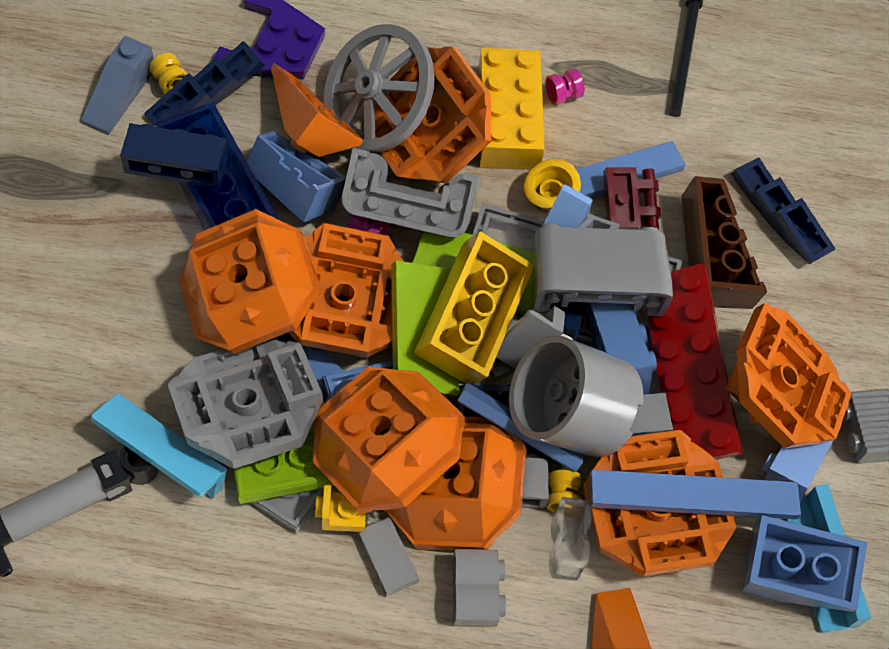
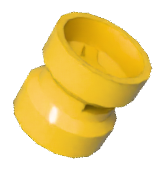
(166, 74)
(563, 484)

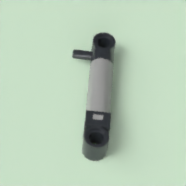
(103, 479)

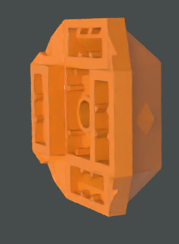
(463, 123)
(355, 267)
(270, 298)
(787, 381)
(391, 467)
(477, 502)
(655, 541)

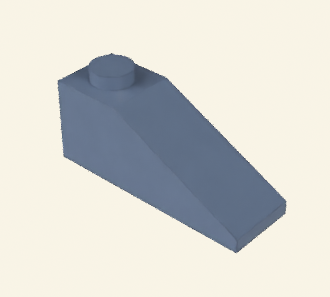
(119, 84)

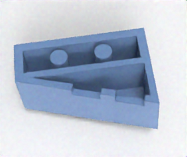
(295, 178)
(617, 332)

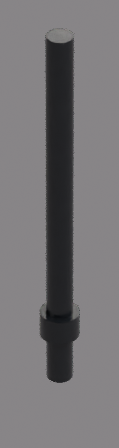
(684, 56)

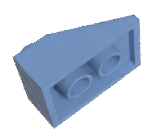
(803, 565)

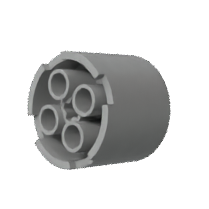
(575, 397)

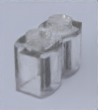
(570, 540)

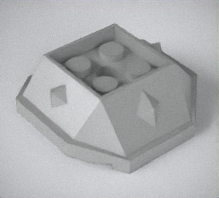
(247, 402)

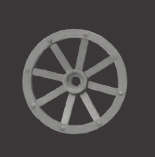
(374, 85)

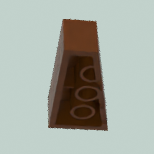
(720, 244)

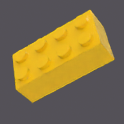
(516, 108)
(474, 309)

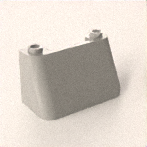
(372, 197)
(601, 267)

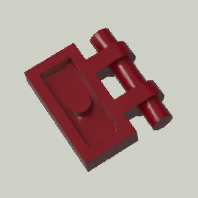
(623, 199)

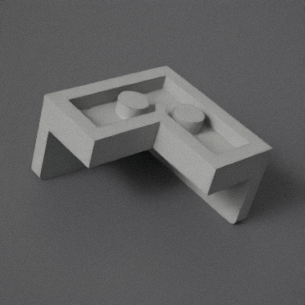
(527, 331)

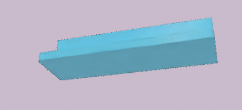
(160, 446)
(820, 513)

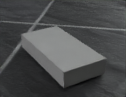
(388, 557)

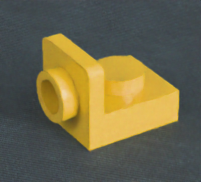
(338, 513)

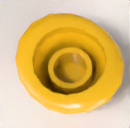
(546, 181)

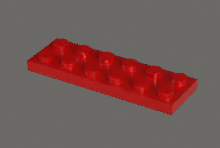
(694, 366)

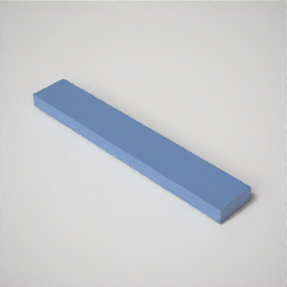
(694, 494)

